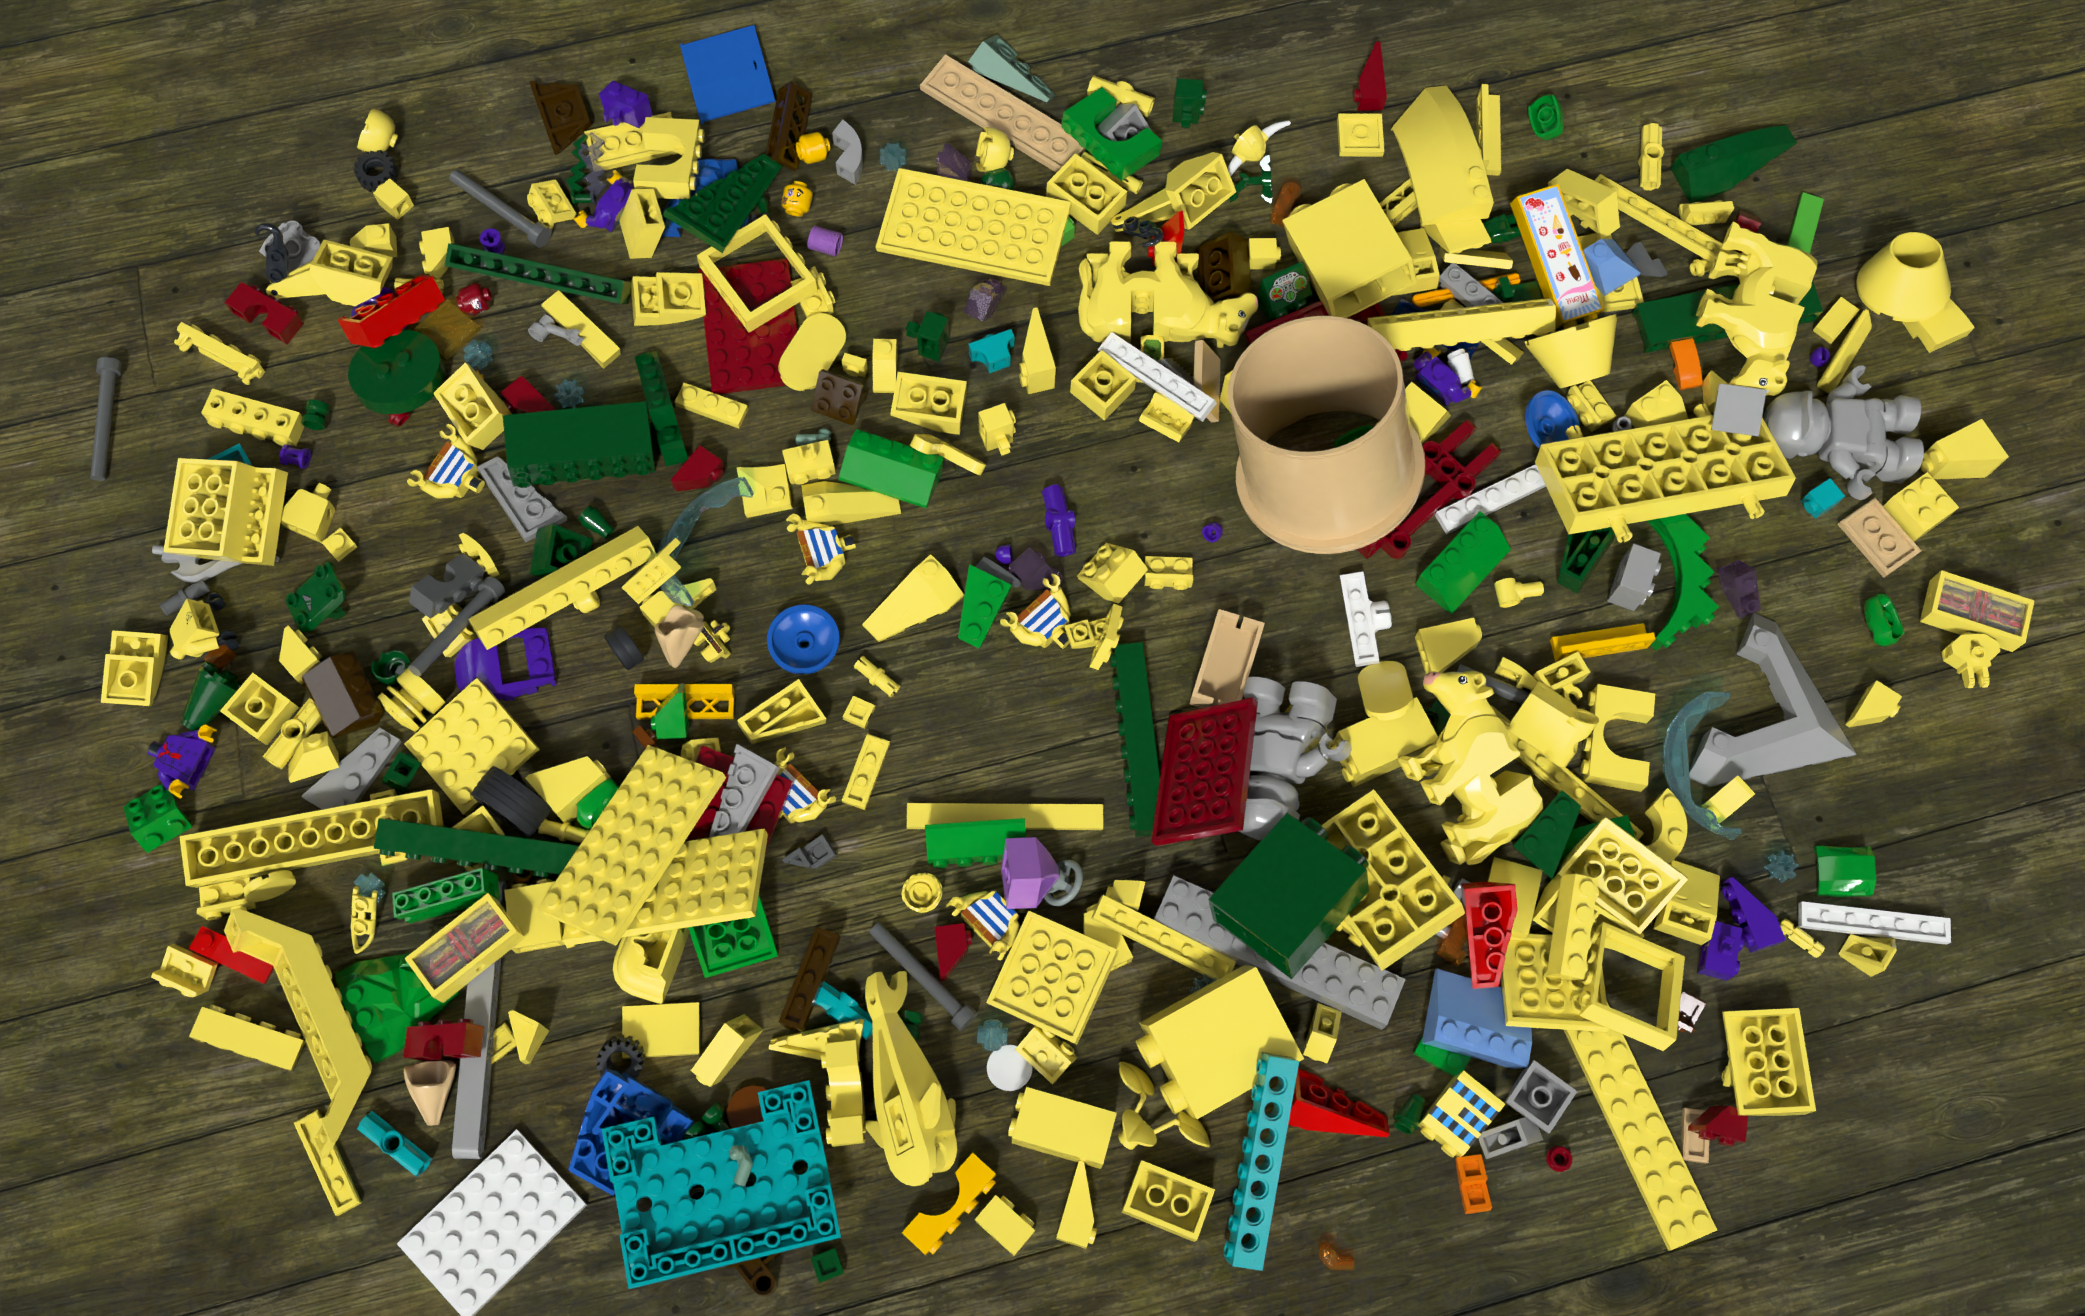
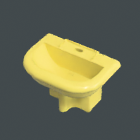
(648, 963)

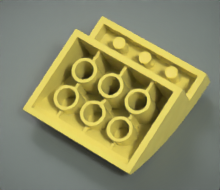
(225, 511)

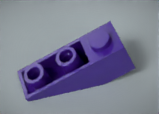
(1758, 922)

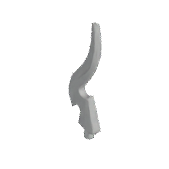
(190, 570)

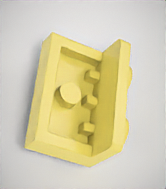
(1167, 417)
(185, 971)

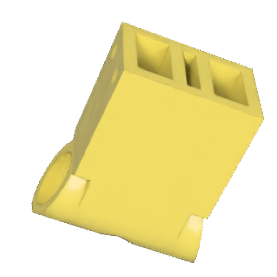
(1552, 724)

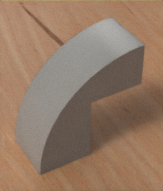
(851, 161)

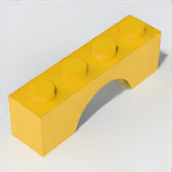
(927, 1230)

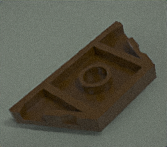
(561, 113)

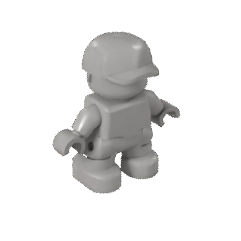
(1850, 432)
(1286, 749)

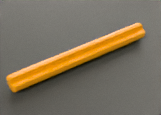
(1445, 294)

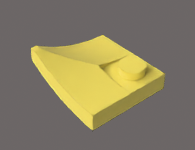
(769, 488)

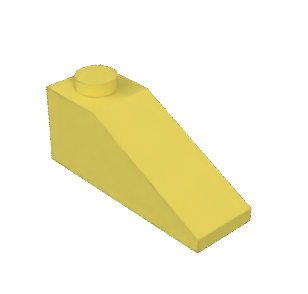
(657, 607)
(1078, 1217)

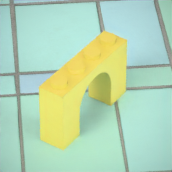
(678, 178)
(1600, 763)

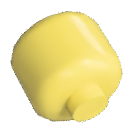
(588, 602)

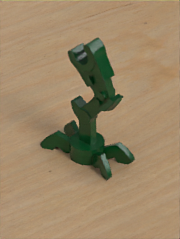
(1264, 180)

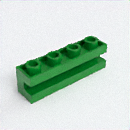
(444, 895)

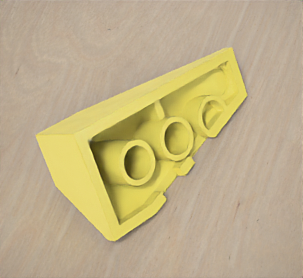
(845, 503)
(919, 596)
(1547, 905)

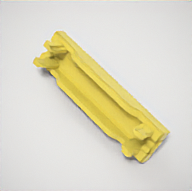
(213, 347)

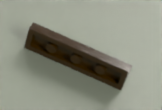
(783, 122)
(809, 979)

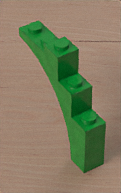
(1691, 604)

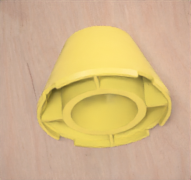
(1906, 279)
(1576, 352)

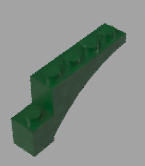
(661, 408)

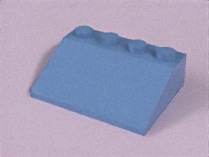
(1474, 1023)

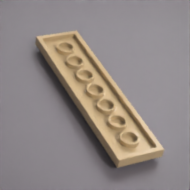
(996, 108)

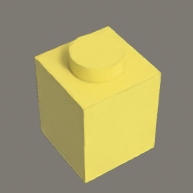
(393, 199)
(1263, 253)

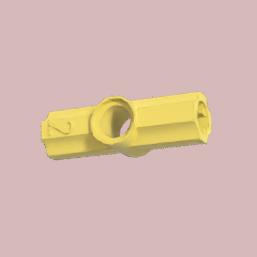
(1123, 94)
(1651, 166)
(285, 745)

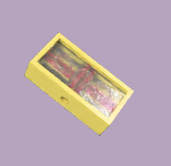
(1977, 609)
(465, 948)

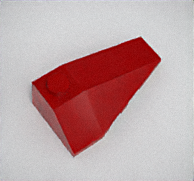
(1488, 926)
(1325, 1110)

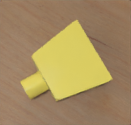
(309, 513)

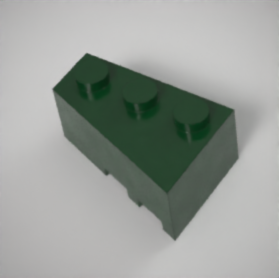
(1582, 556)

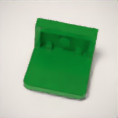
(155, 818)

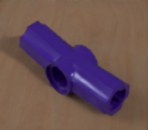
(1059, 520)

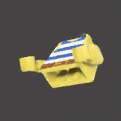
(451, 471)
(820, 548)
(1043, 619)
(804, 800)
(989, 919)

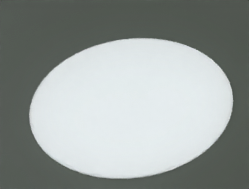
(1008, 1068)

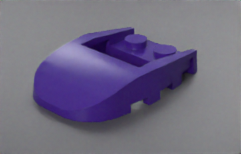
(478, 662)

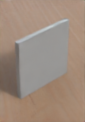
(1738, 409)

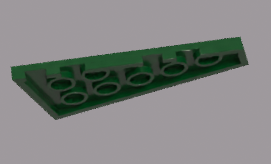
(724, 205)

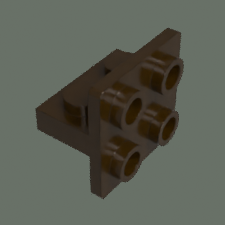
(838, 397)

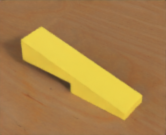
(570, 317)

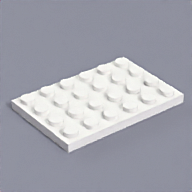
(492, 1224)

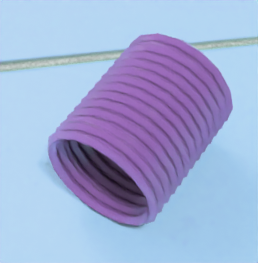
(825, 241)

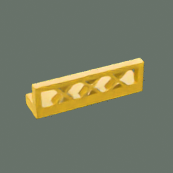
(1602, 642)
(694, 693)

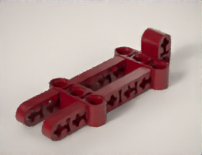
(1449, 482)

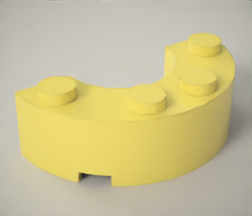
(1669, 826)
(845, 1093)

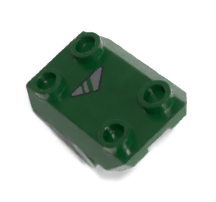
(317, 598)

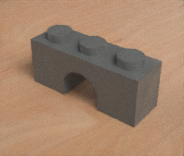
(435, 597)

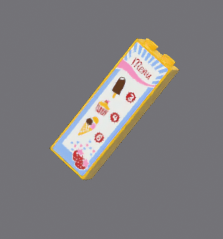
(1557, 256)

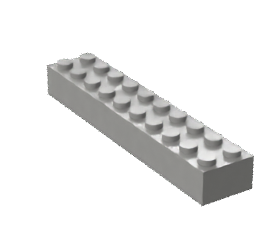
(1327, 976)

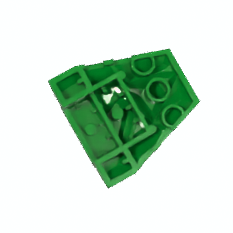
(384, 1001)

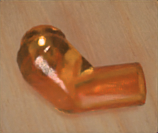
(1332, 1259)

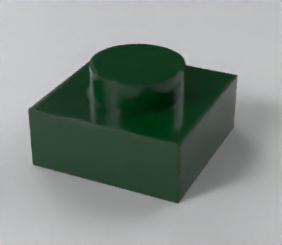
(827, 1265)

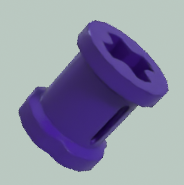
(492, 241)
(287, 453)

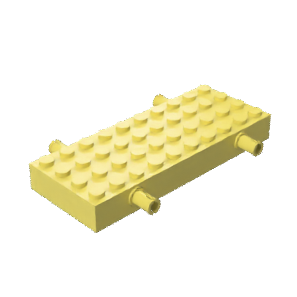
(1660, 473)

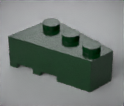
(1549, 834)

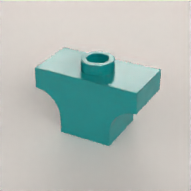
(993, 350)

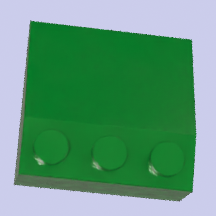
(734, 943)

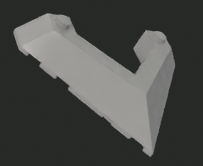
(1804, 737)

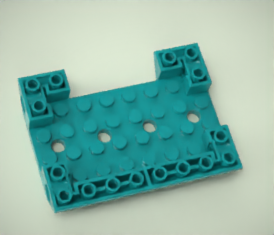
(729, 1220)

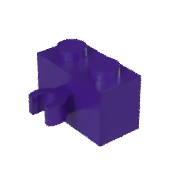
(624, 105)
(1720, 954)

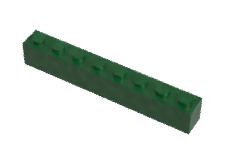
(538, 273)
(1138, 735)
(471, 847)

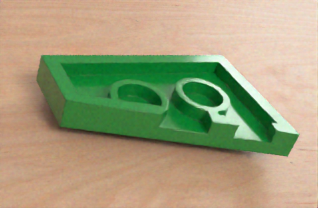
(981, 605)

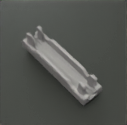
(1466, 288)

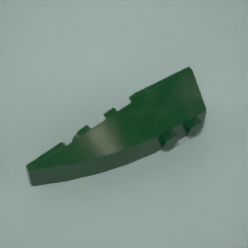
(1728, 161)

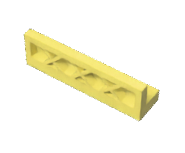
(1489, 130)
(1404, 208)
(653, 573)

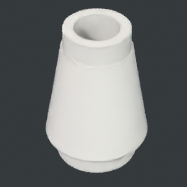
(1461, 365)

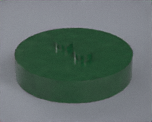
(397, 373)

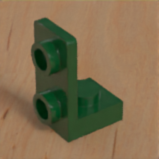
(1514, 293)

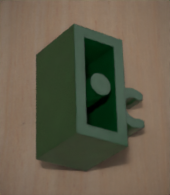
(1188, 101)
(931, 335)

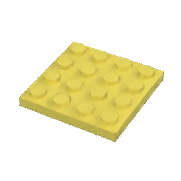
(467, 741)
(1052, 977)
(1537, 998)

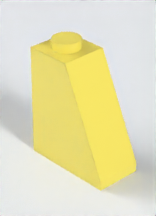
(1447, 643)
(1107, 936)
(726, 1049)

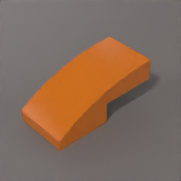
(1687, 364)
(1472, 1184)

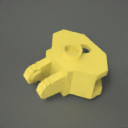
(1972, 655)

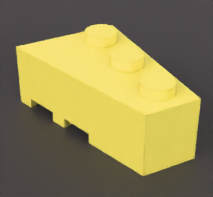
(1590, 202)
(782, 714)

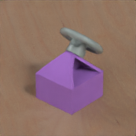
(1033, 874)

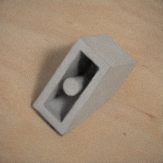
(1509, 1137)

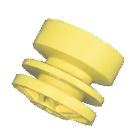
(411, 700)

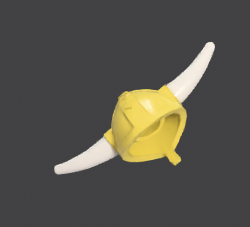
(1252, 145)

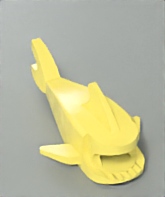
(910, 1106)

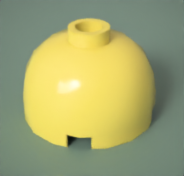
(378, 132)
(993, 150)

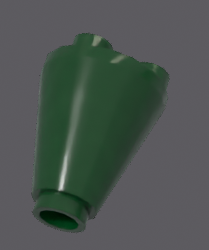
(208, 695)

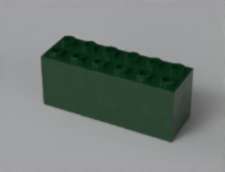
(578, 444)

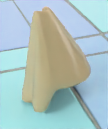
(678, 633)
(429, 1087)

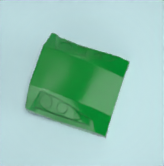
(1845, 871)

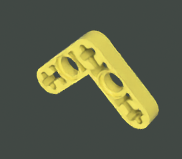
(932, 445)

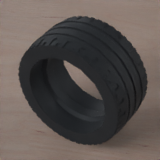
(511, 801)

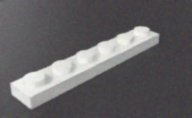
(1158, 377)
(1490, 499)
(1874, 923)

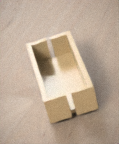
(1226, 660)

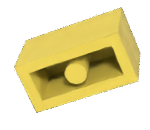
(1005, 1225)

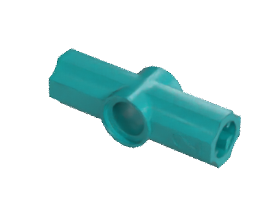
(843, 1008)
(383, 1133)

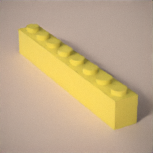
(1467, 324)
(562, 587)

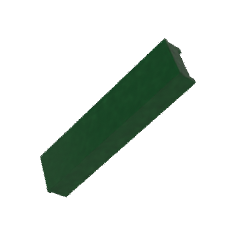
(1676, 318)

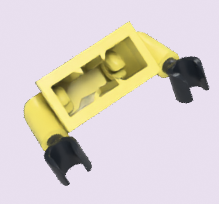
(196, 630)

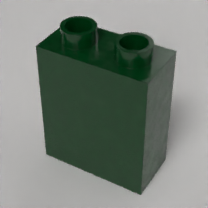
(1290, 893)

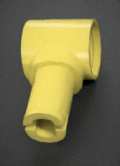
(1512, 592)

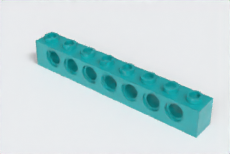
(1253, 1253)

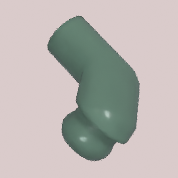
(804, 439)
(744, 1162)

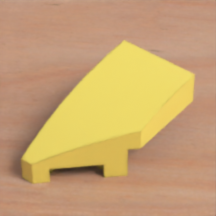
(1515, 673)

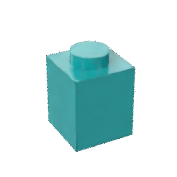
(1822, 498)

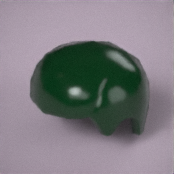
(998, 178)
(390, 666)

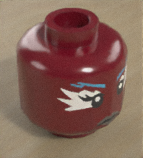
(474, 299)

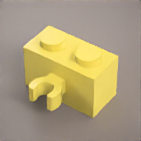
(997, 428)
(809, 462)
(1564, 675)

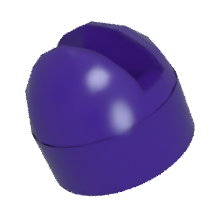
(1816, 356)
(1208, 530)
(1004, 554)

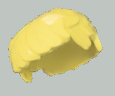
(922, 892)

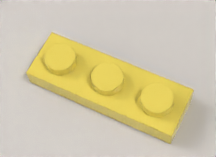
(711, 405)

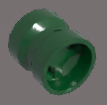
(315, 414)
(912, 1021)

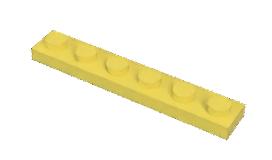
(1161, 938)

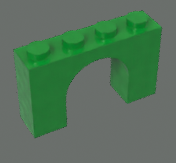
(1119, 157)

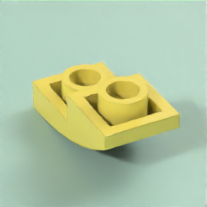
(478, 554)
(1084, 633)

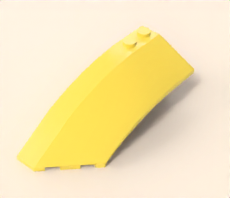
(1443, 159)

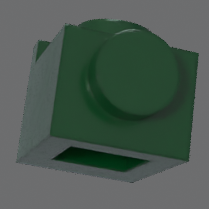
(396, 780)

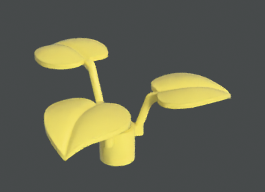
(1136, 1130)

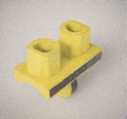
(716, 648)

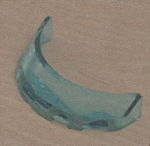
(684, 523)
(1676, 759)

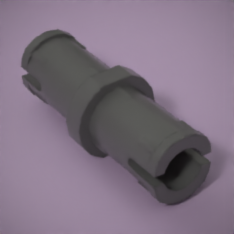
(192, 592)

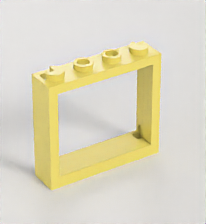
(775, 306)
(1670, 993)

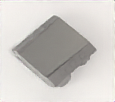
(298, 243)

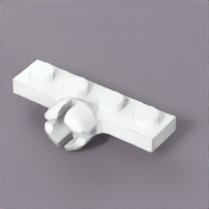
(1363, 618)

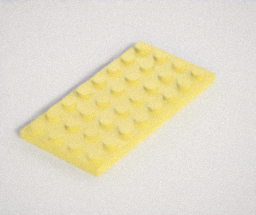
(974, 226)
(631, 844)
(702, 885)

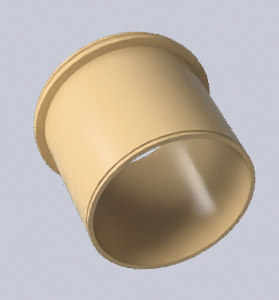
(1335, 495)

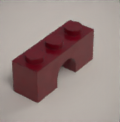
(249, 302)
(459, 1040)

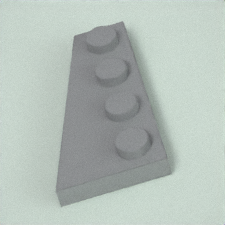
(522, 505)
(355, 772)
(745, 789)

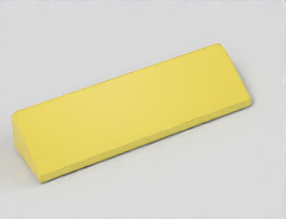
(1846, 352)

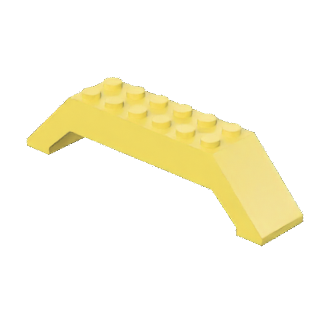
(316, 1009)

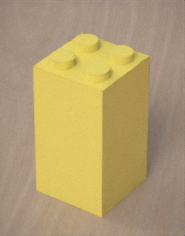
(1380, 743)
(1062, 1127)

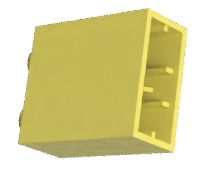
(1349, 250)
(1214, 1041)

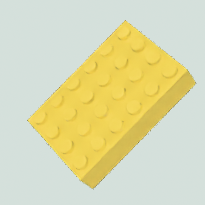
(1405, 892)

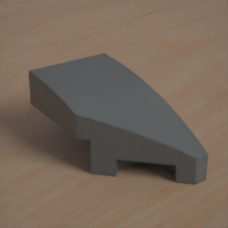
(1643, 262)
(994, 569)
(812, 855)

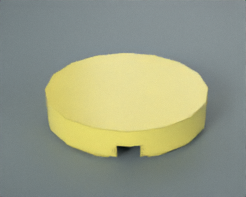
(269, 888)

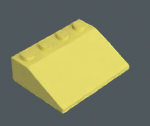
(1631, 877)
(1769, 1062)

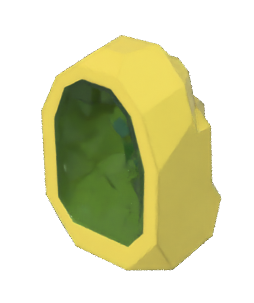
(1152, 346)

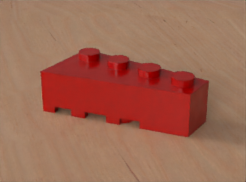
(392, 312)

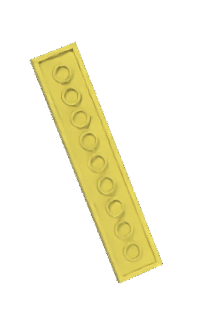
(1642, 1136)

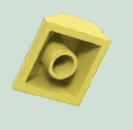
(1657, 407)

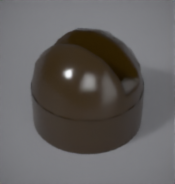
(518, 879)

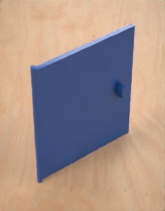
(725, 73)

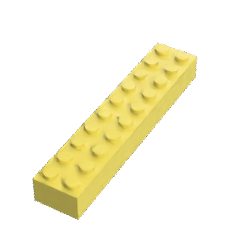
(299, 839)

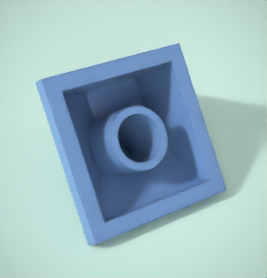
(1609, 265)

